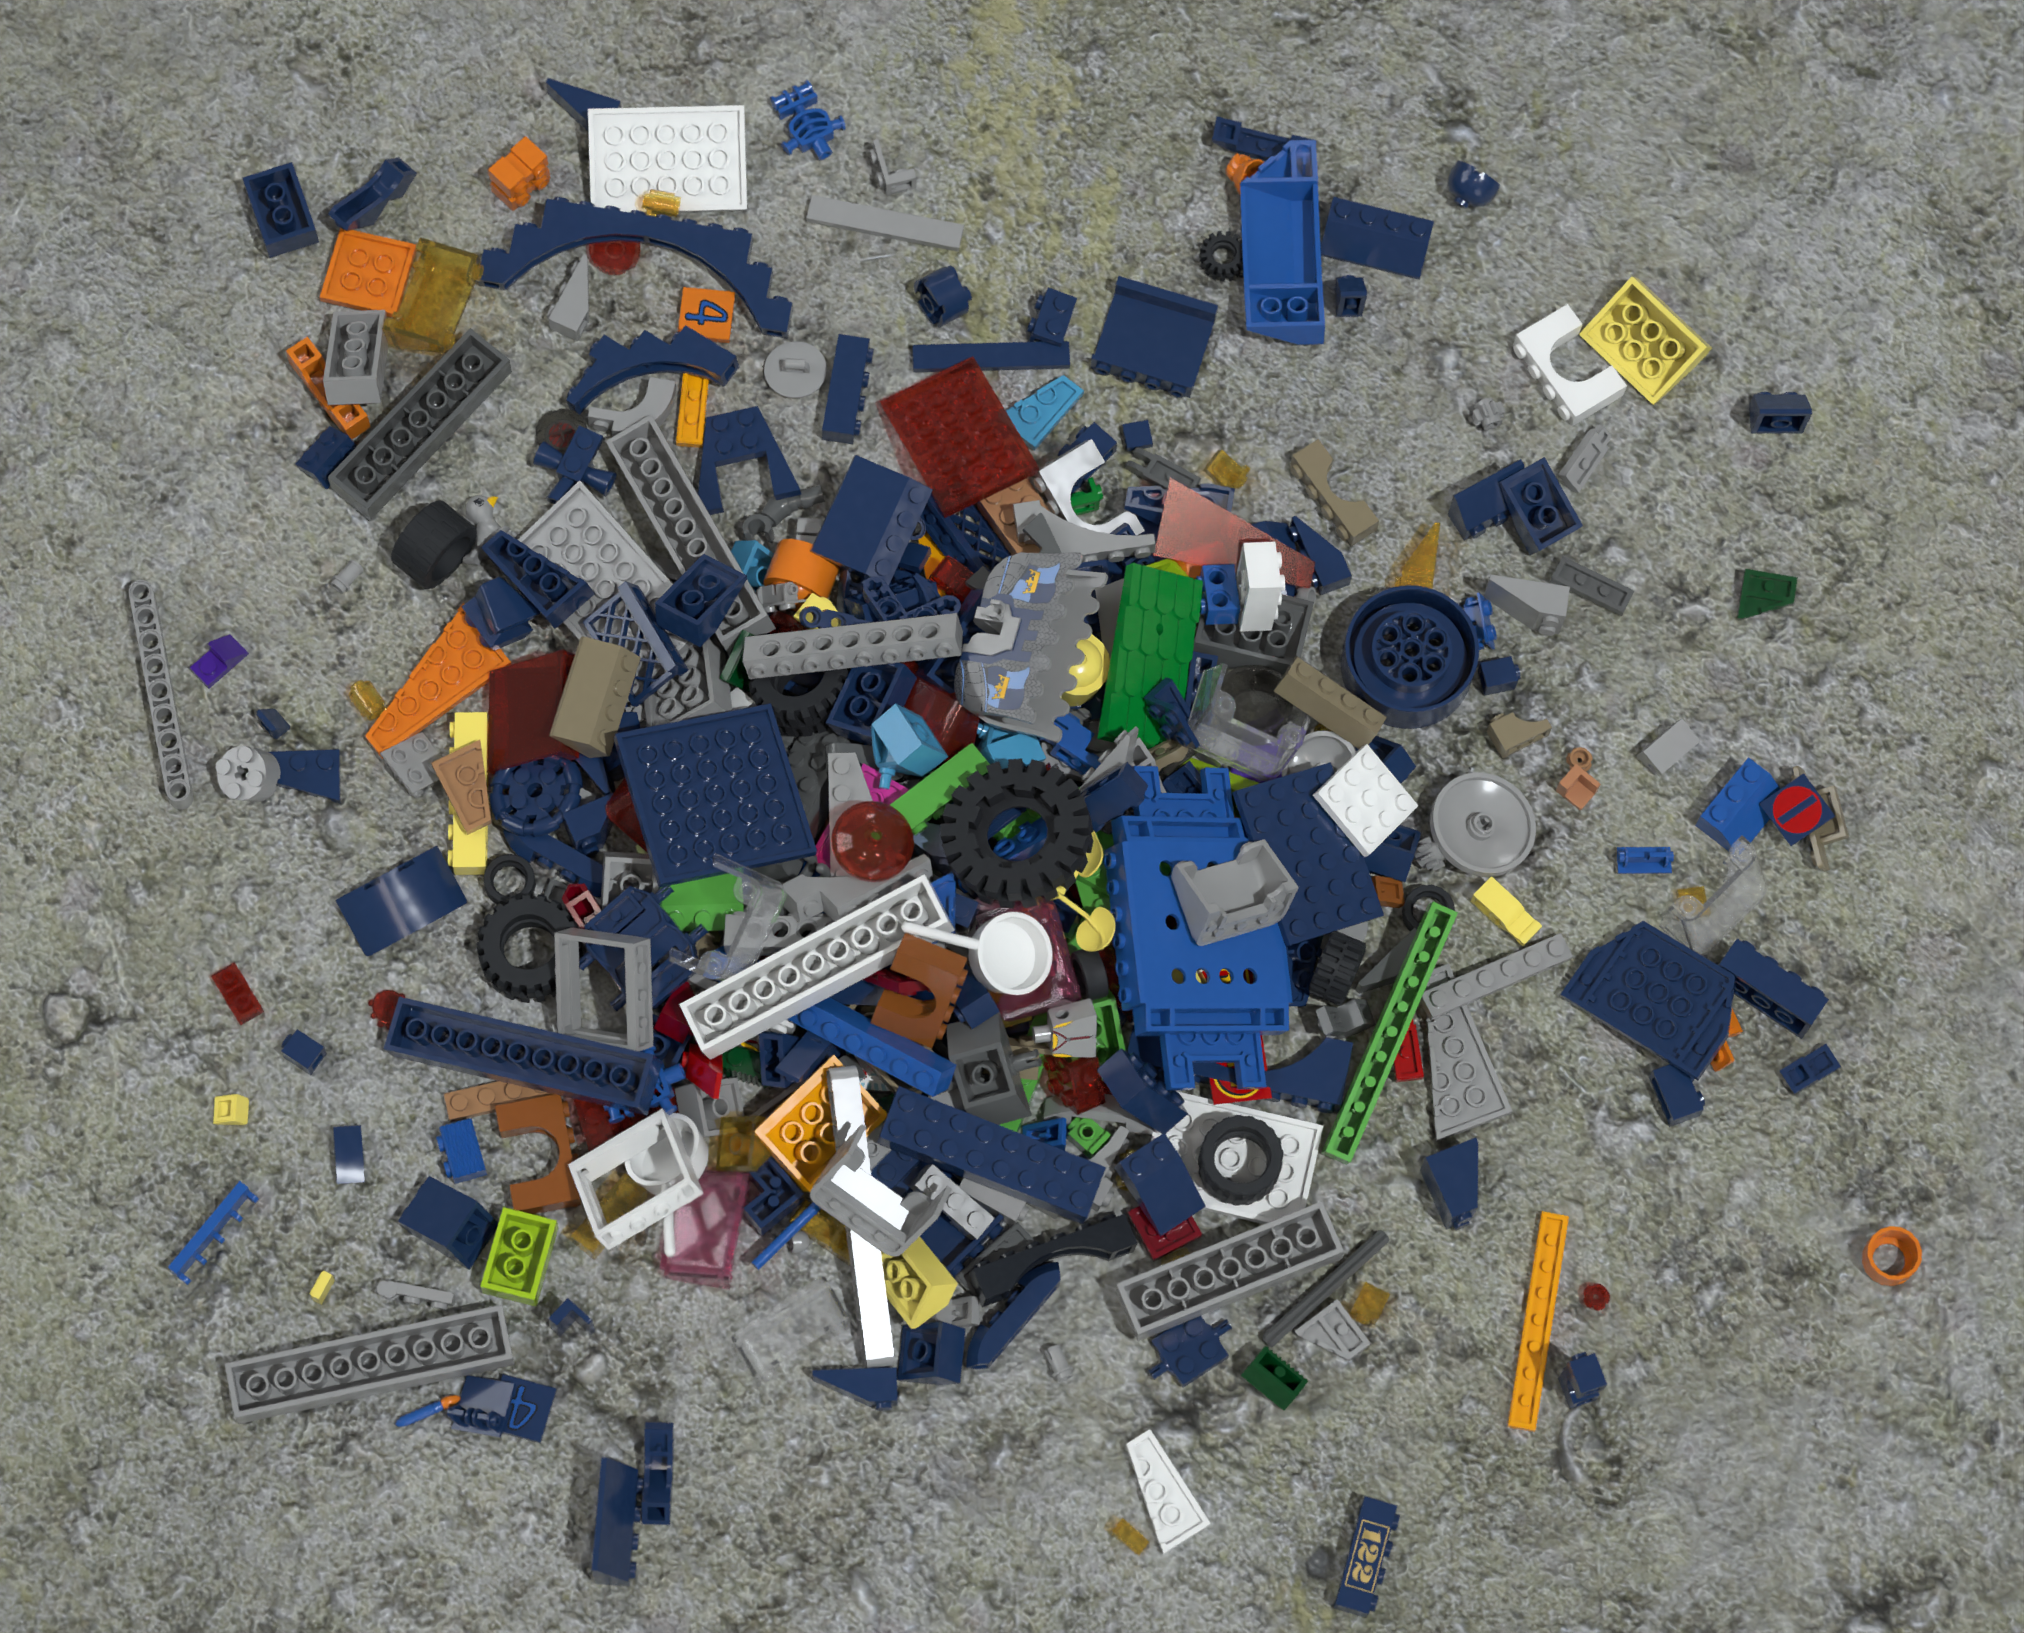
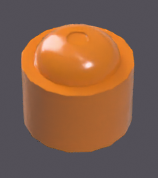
(798, 565)

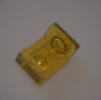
(1226, 470)

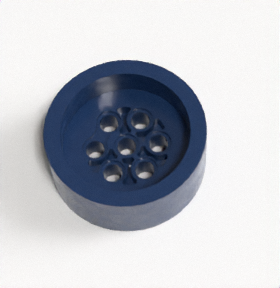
(1432, 694)

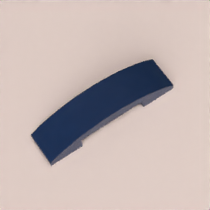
(1248, 142)

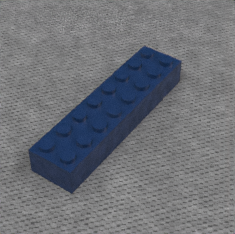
(991, 1155)

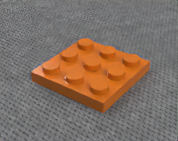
(368, 272)

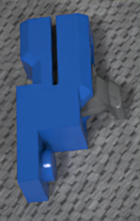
(1074, 742)

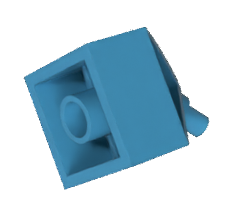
(904, 745)
(1004, 745)

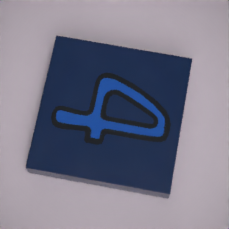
(528, 1409)

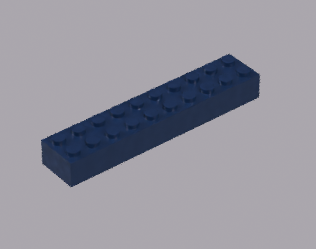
(523, 1055)

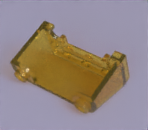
(434, 298)

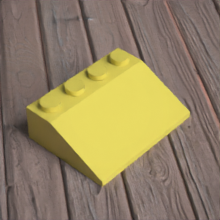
(1645, 340)

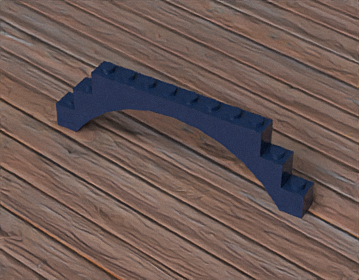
(576, 225)

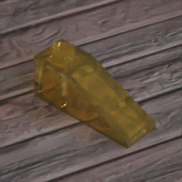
(1421, 565)

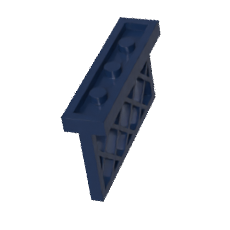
(955, 542)
(656, 636)

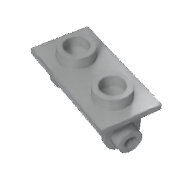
(779, 595)

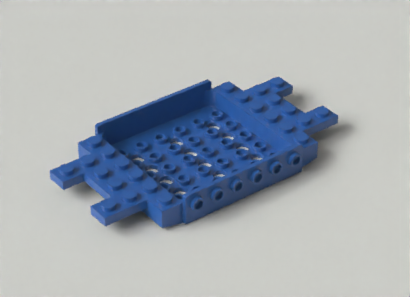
(1193, 1019)

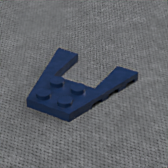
(739, 438)

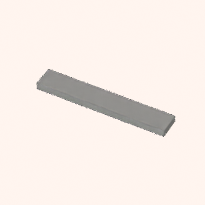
(885, 223)

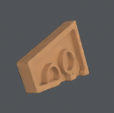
(465, 785)

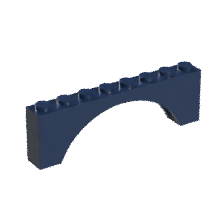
(1312, 1081)

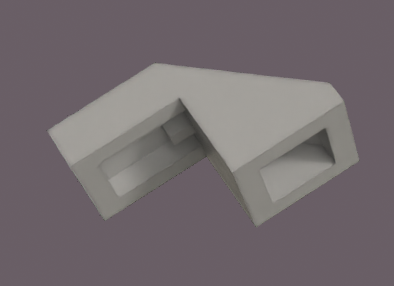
(959, 1312)

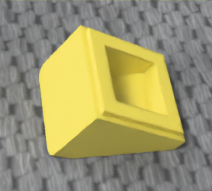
(231, 1110)

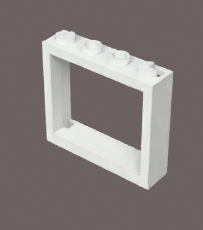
(617, 1152)

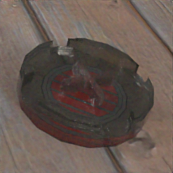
(558, 428)

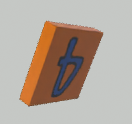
(708, 313)

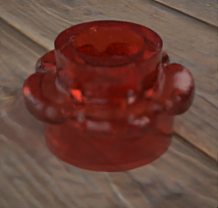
(1596, 1289)

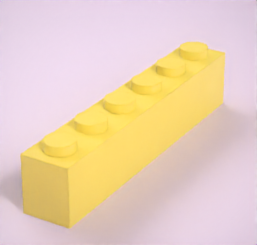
(471, 850)

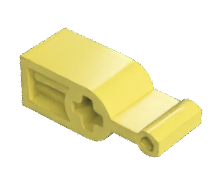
(1505, 911)

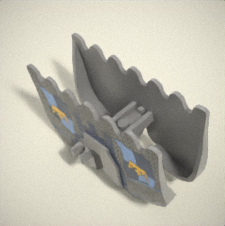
(1032, 627)

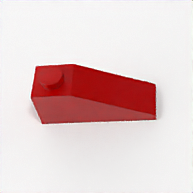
(703, 1071)

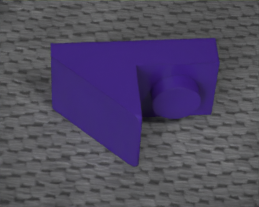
(219, 660)

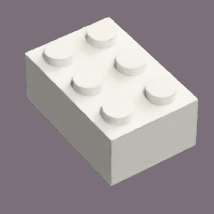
(1259, 586)

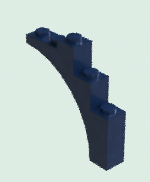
(648, 354)

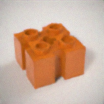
(519, 174)

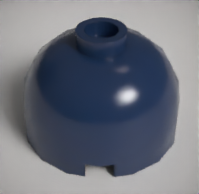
(1471, 186)

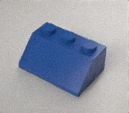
(1737, 806)

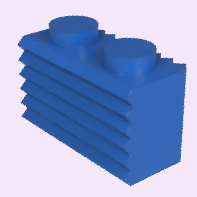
(462, 1151)

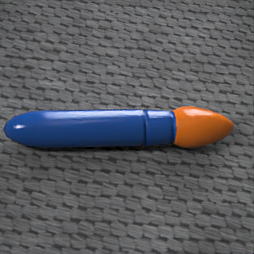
(428, 1410)

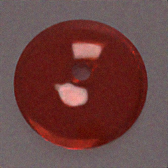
(862, 854)

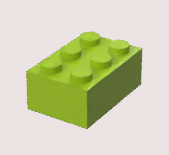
(519, 1256)

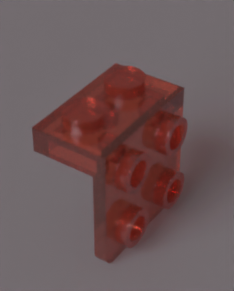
(1075, 1083)

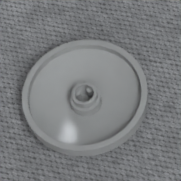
(1482, 824)

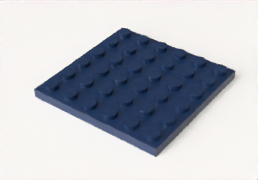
(712, 790)

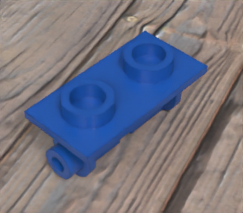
(1479, 612)
(1644, 860)

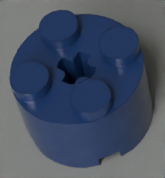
(942, 296)

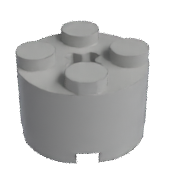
(248, 774)

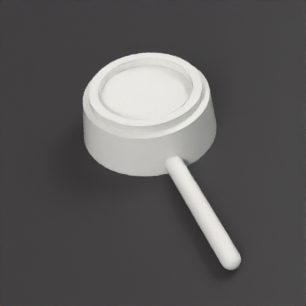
(1005, 953)
(658, 1168)

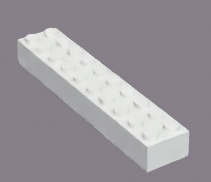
(811, 968)

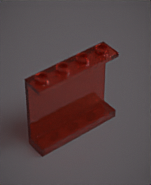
(524, 709)

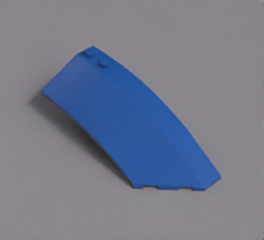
(1283, 247)

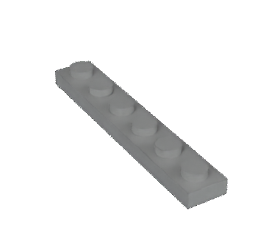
(1495, 976)

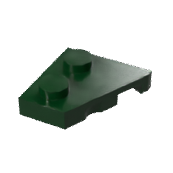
(1765, 593)

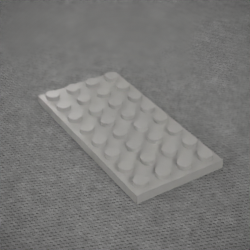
(596, 548)

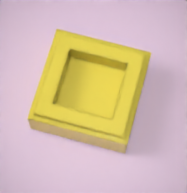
(322, 1287)

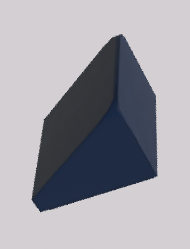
(273, 722)

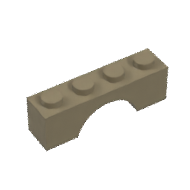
(1352, 519)

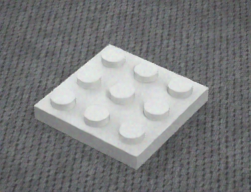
(1365, 800)

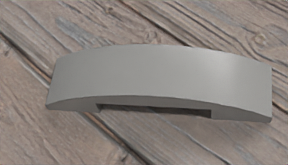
(1108, 1112)

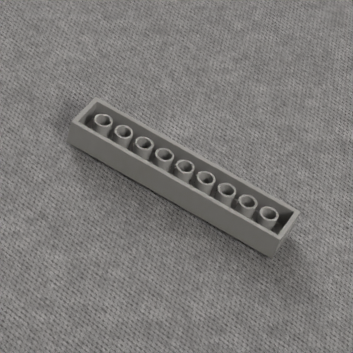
(683, 519)
(369, 1364)

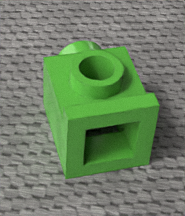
(1087, 1145)

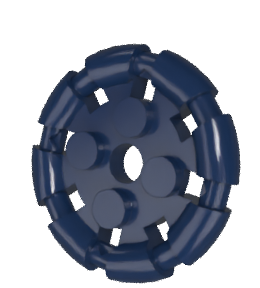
(536, 808)

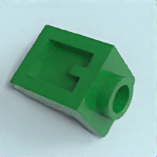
(1087, 502)

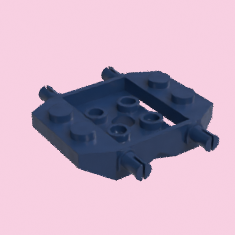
(643, 916)

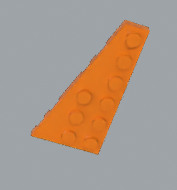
(441, 680)

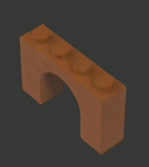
(936, 969)
(547, 1117)

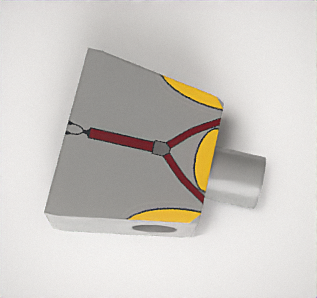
(1069, 1030)

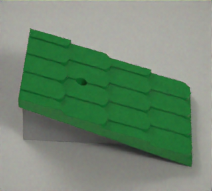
(1149, 636)

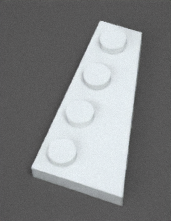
(1167, 1498)

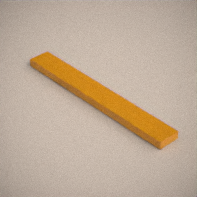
(1538, 1321)

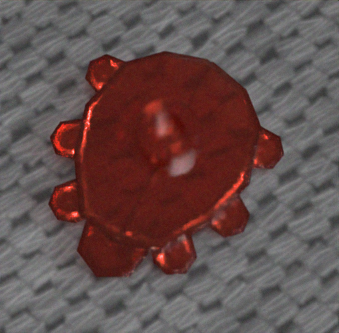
(384, 1007)

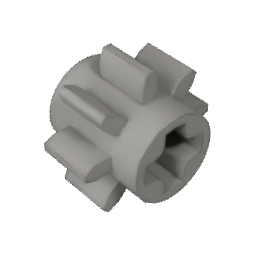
(1488, 413)
(1429, 855)

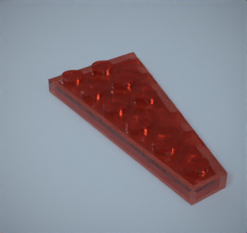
(1207, 534)

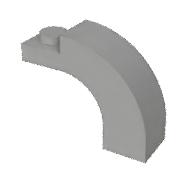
(657, 402)

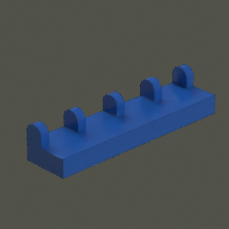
(210, 1230)

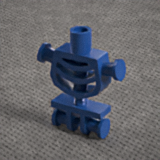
(815, 126)
(666, 1078)

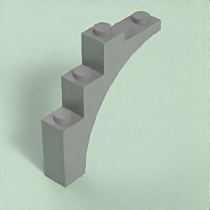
(1015, 1209)

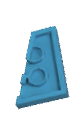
(1044, 410)

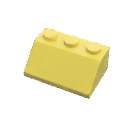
(917, 1283)

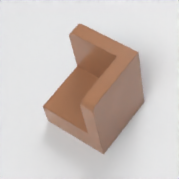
(1578, 787)

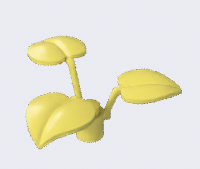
(1100, 926)

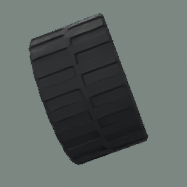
(433, 544)
(1250, 1129)

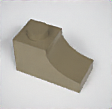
(1513, 734)

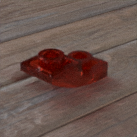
(237, 993)

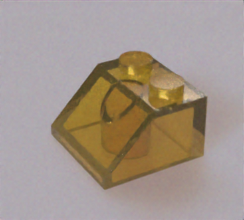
(739, 1146)

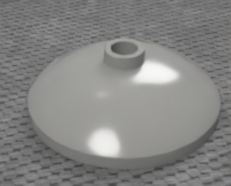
(1319, 749)

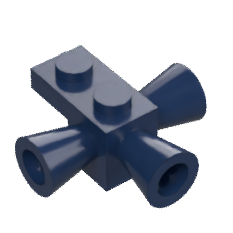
(575, 464)

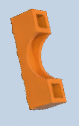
(310, 367)

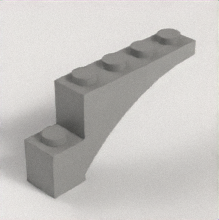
(1089, 543)
(845, 894)

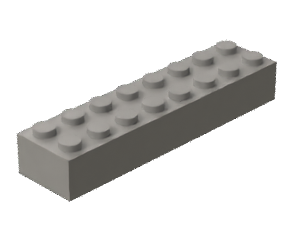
(1229, 1271)

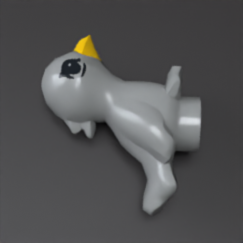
(480, 512)

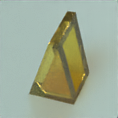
(1129, 1537)

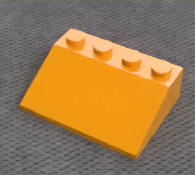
(802, 1128)

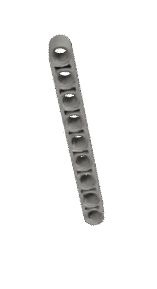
(160, 706)

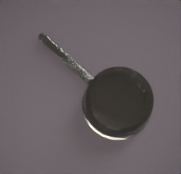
(1255, 702)

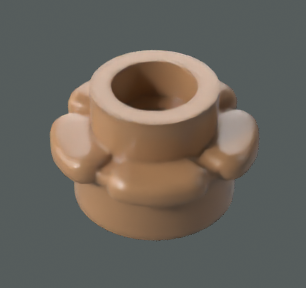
(1581, 753)

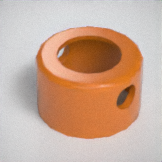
(1908, 1246)

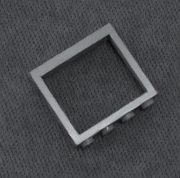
(638, 987)

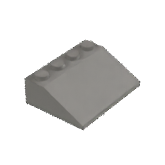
(694, 693)

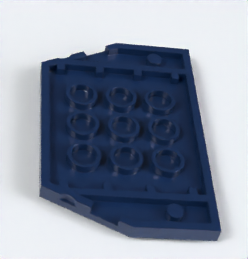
(1657, 996)

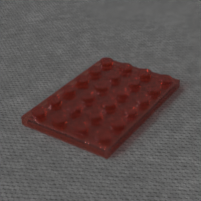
(959, 437)

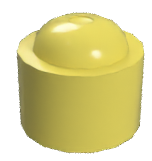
(1090, 673)

